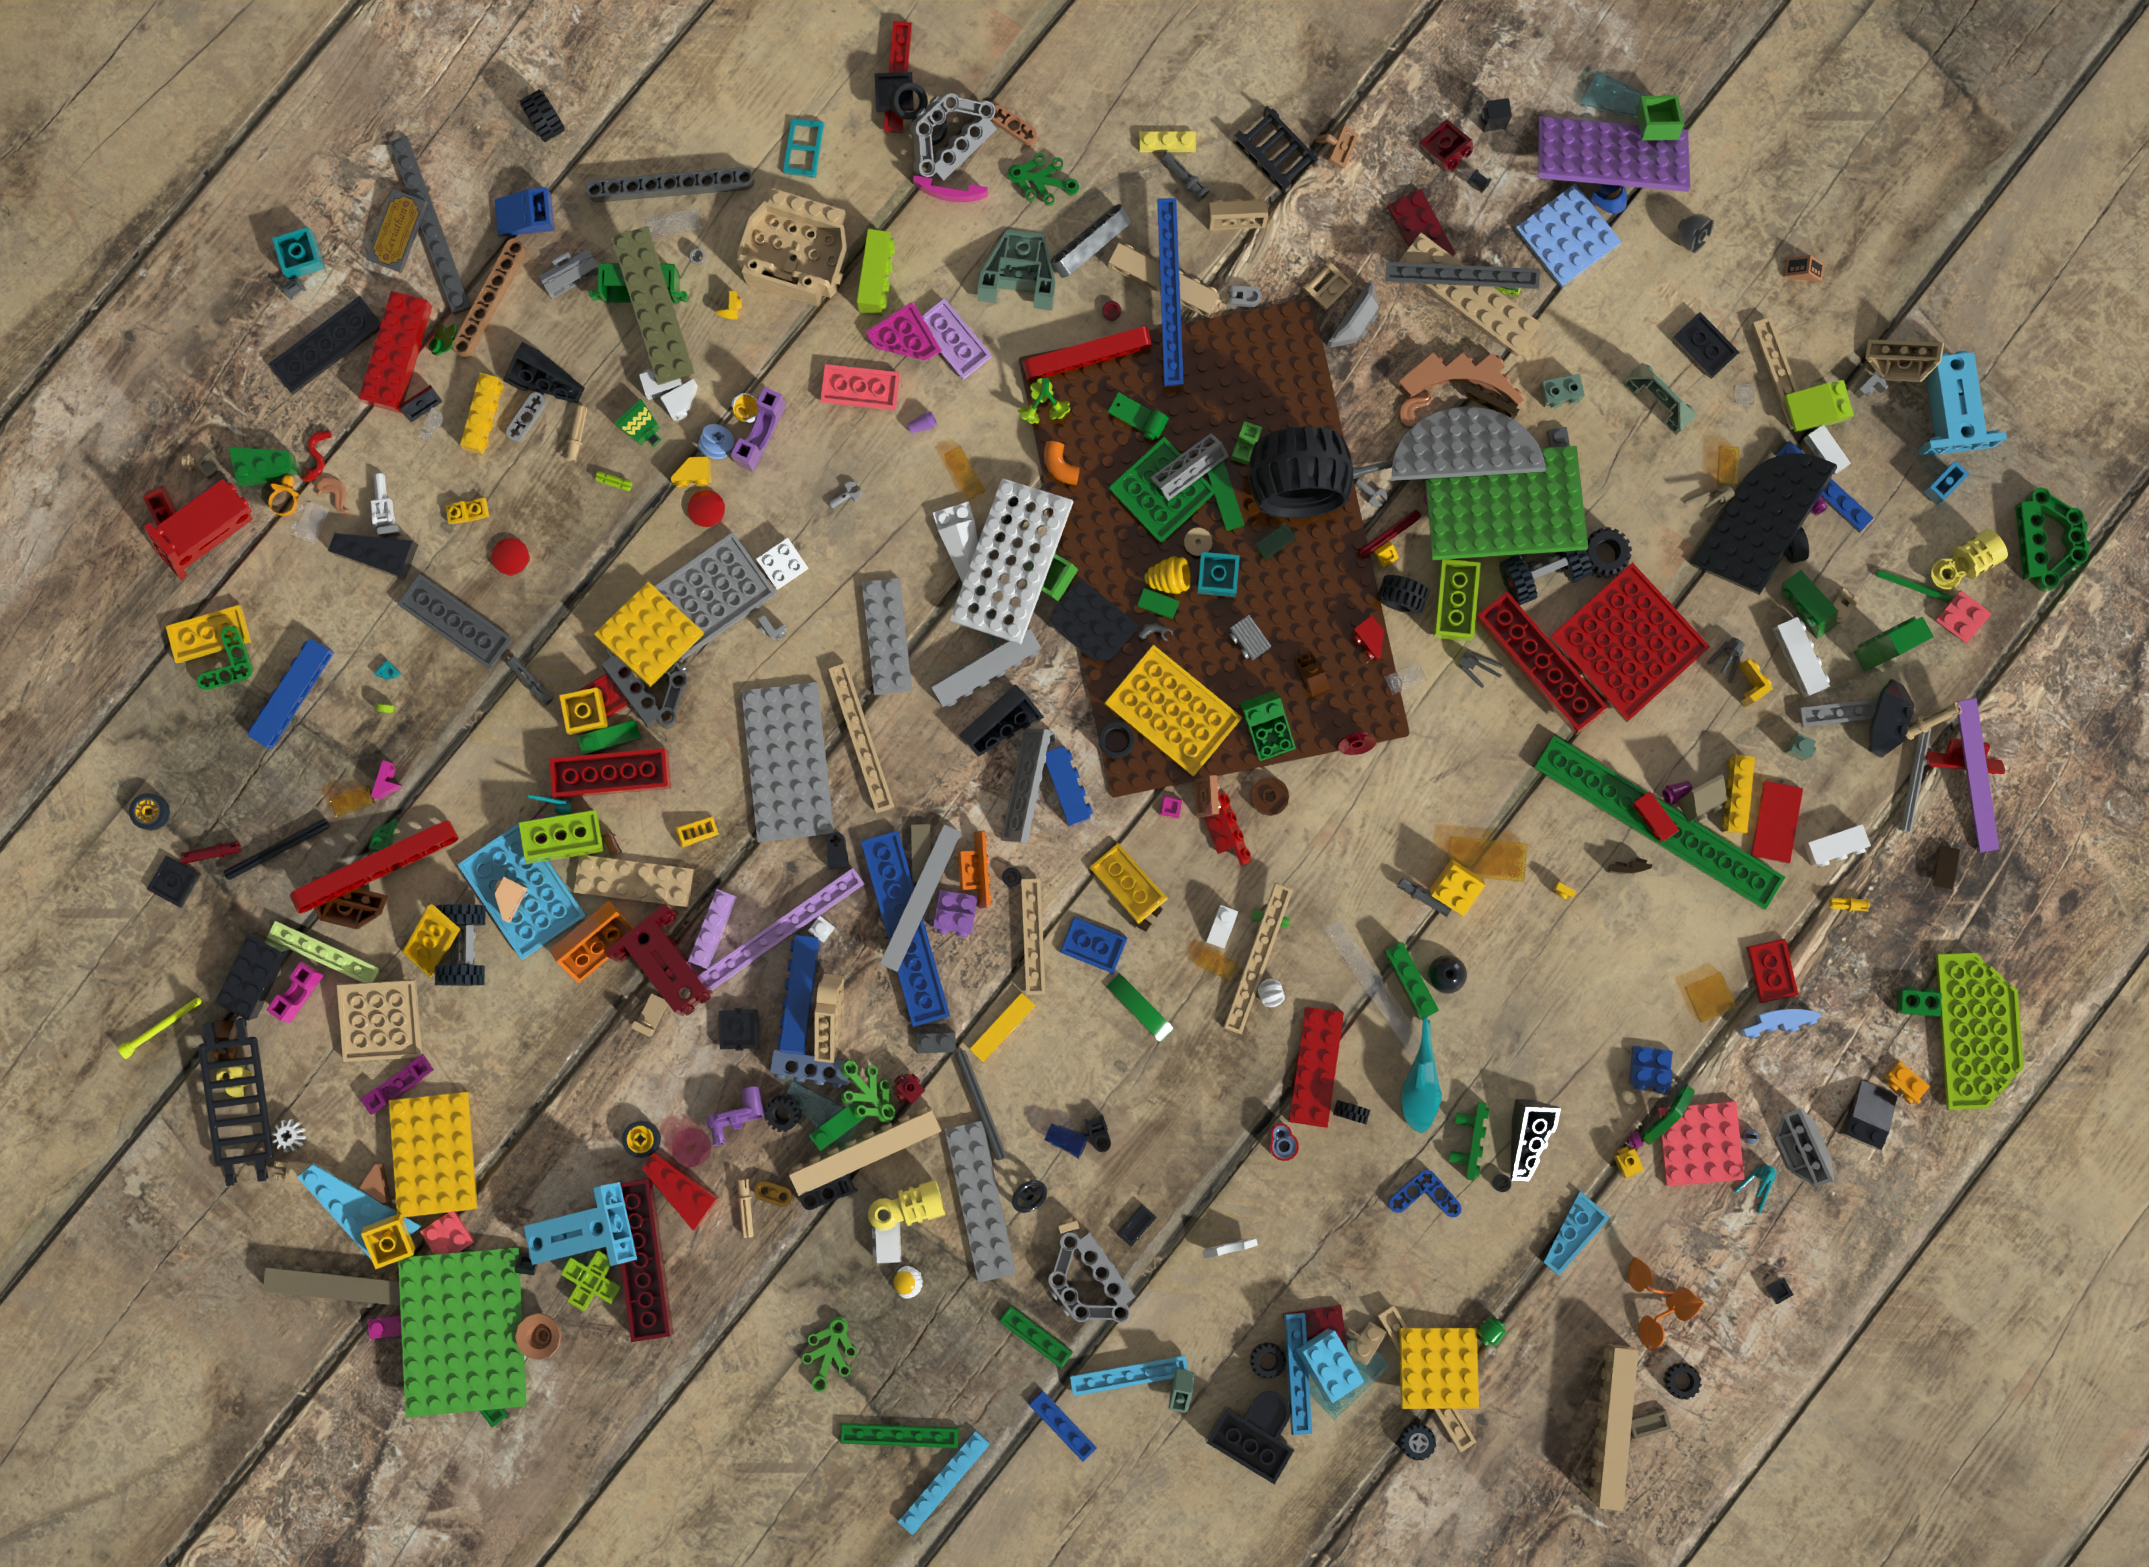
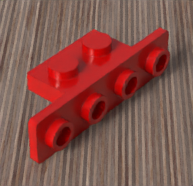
(1954, 758)
(1225, 831)

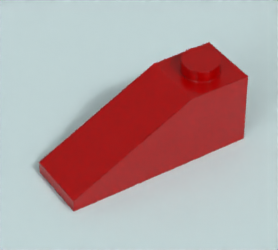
(159, 504)

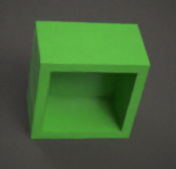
(1660, 117)
(1058, 577)

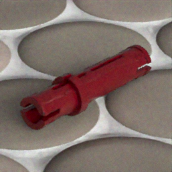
(219, 850)

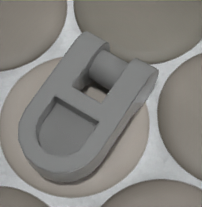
(1250, 298)

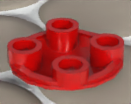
(706, 508)
(510, 556)

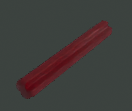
(1389, 534)

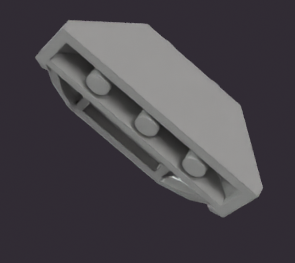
(1357, 318)
(1804, 1148)

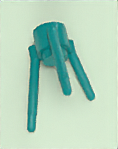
(562, 806)
(1766, 1176)

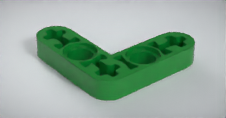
(236, 662)
(1671, 1117)

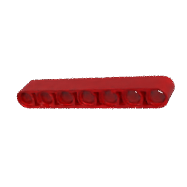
(1087, 353)

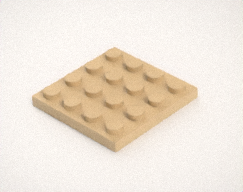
(379, 1020)

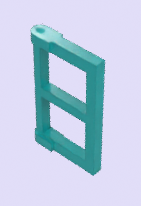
(816, 149)

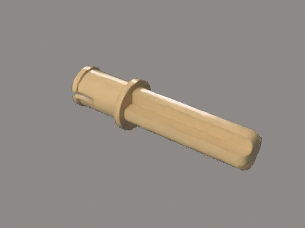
(576, 433)
(745, 1208)

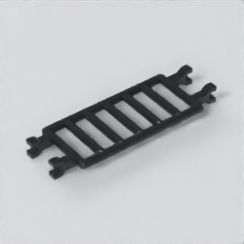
(243, 1040)

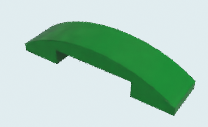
(1140, 1007)

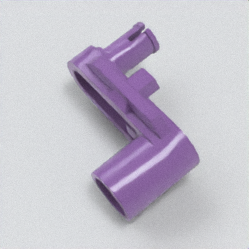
(751, 1110)

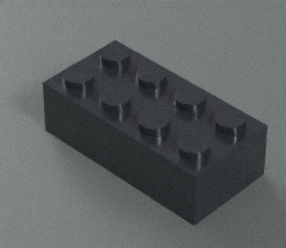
(252, 976)

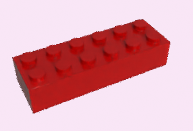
(395, 351)
(610, 773)

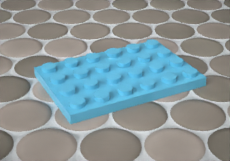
(546, 906)

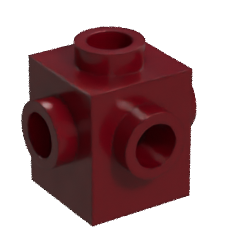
(908, 1094)

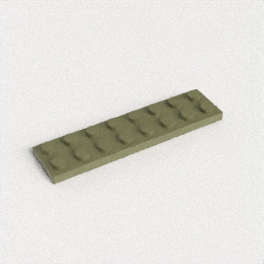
(652, 305)

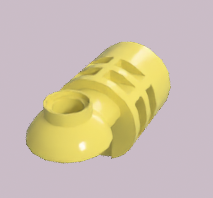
(1970, 559)
(911, 1206)

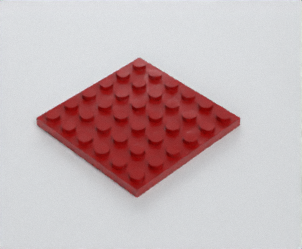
(1629, 642)

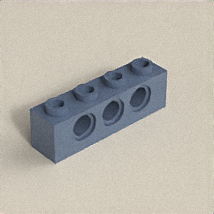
(780, 1070)

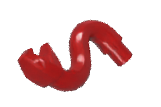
(316, 437)

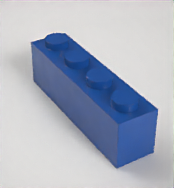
(1067, 786)

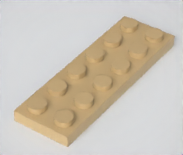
(634, 880)

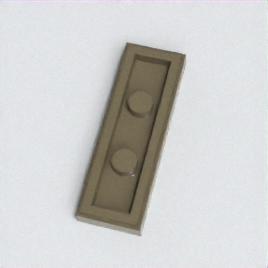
(920, 848)

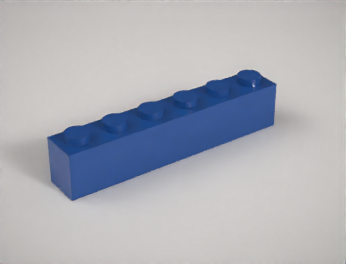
(290, 693)
(799, 995)

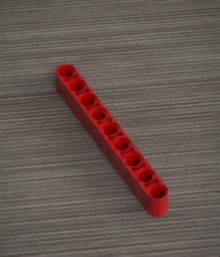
(373, 866)

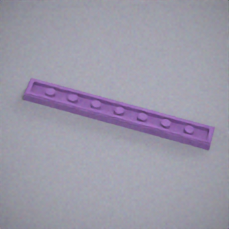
(1977, 776)

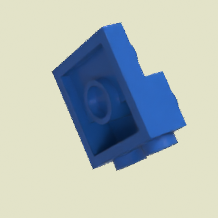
(1650, 1069)

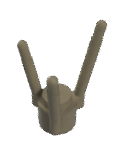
(1722, 495)

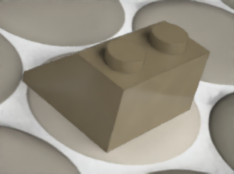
(1704, 799)

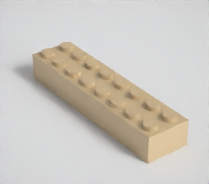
(1480, 305)
(1614, 1426)

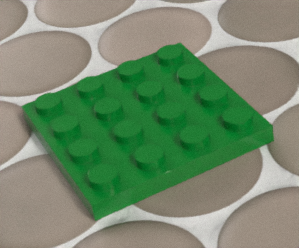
(1146, 500)

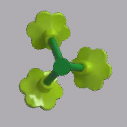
(1040, 392)

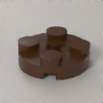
(1268, 807)

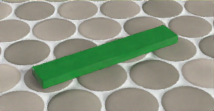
(899, 1435)

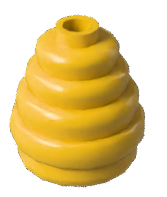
(1170, 575)

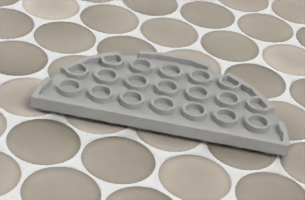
(1466, 444)

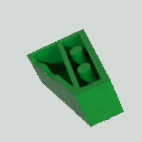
(261, 465)
(1810, 604)

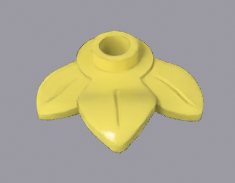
(234, 1072)

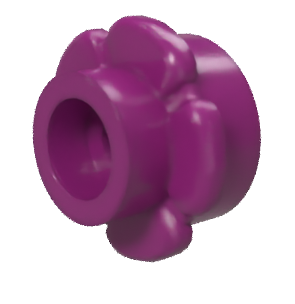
(1635, 1140)

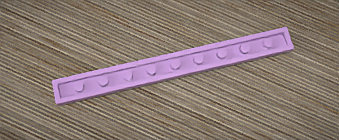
(782, 929)

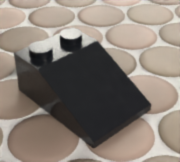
(1869, 1116)

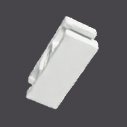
(1825, 447)

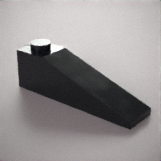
(536, 372)

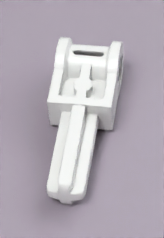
(381, 507)

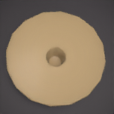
(1198, 541)

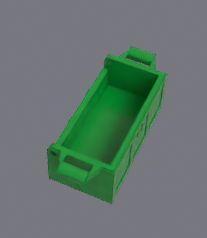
(614, 289)

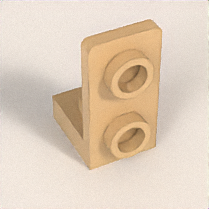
(650, 1015)

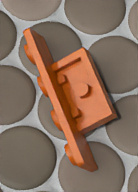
(974, 870)

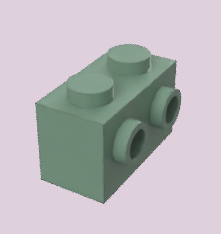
(1561, 391)

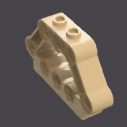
(828, 1017)

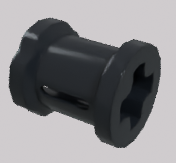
(1479, 181)

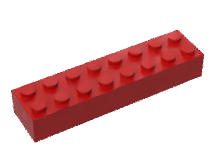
(1541, 663)

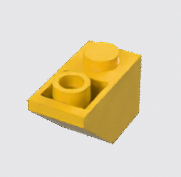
(693, 471)

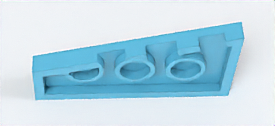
(1577, 1230)

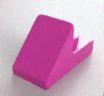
(382, 785)

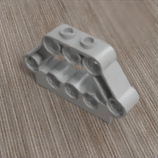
(923, 142)
(1094, 1311)

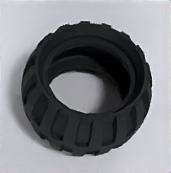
(1301, 472)

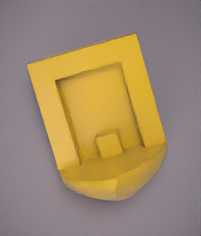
(735, 303)

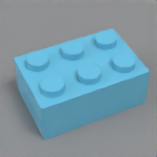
(1330, 1365)

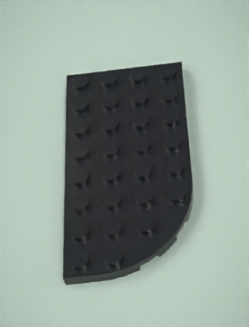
(1763, 519)

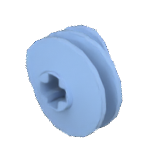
(716, 441)

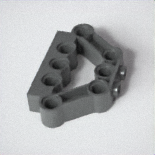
(651, 714)

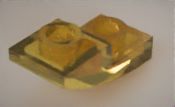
(352, 801)

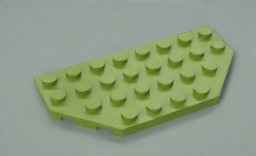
(1977, 1030)

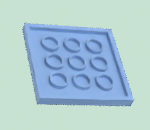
(1568, 235)

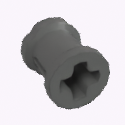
(293, 288)

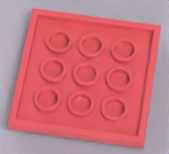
(1703, 1145)

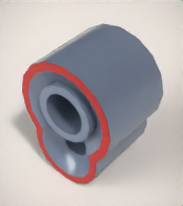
(1282, 1142)

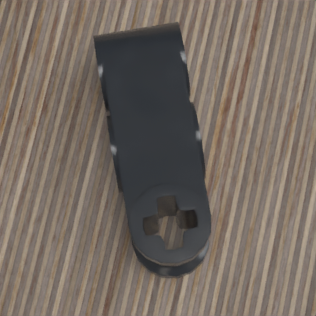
(839, 1188)

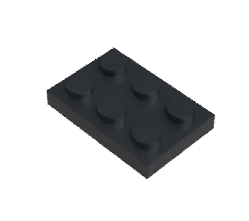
(1705, 345)

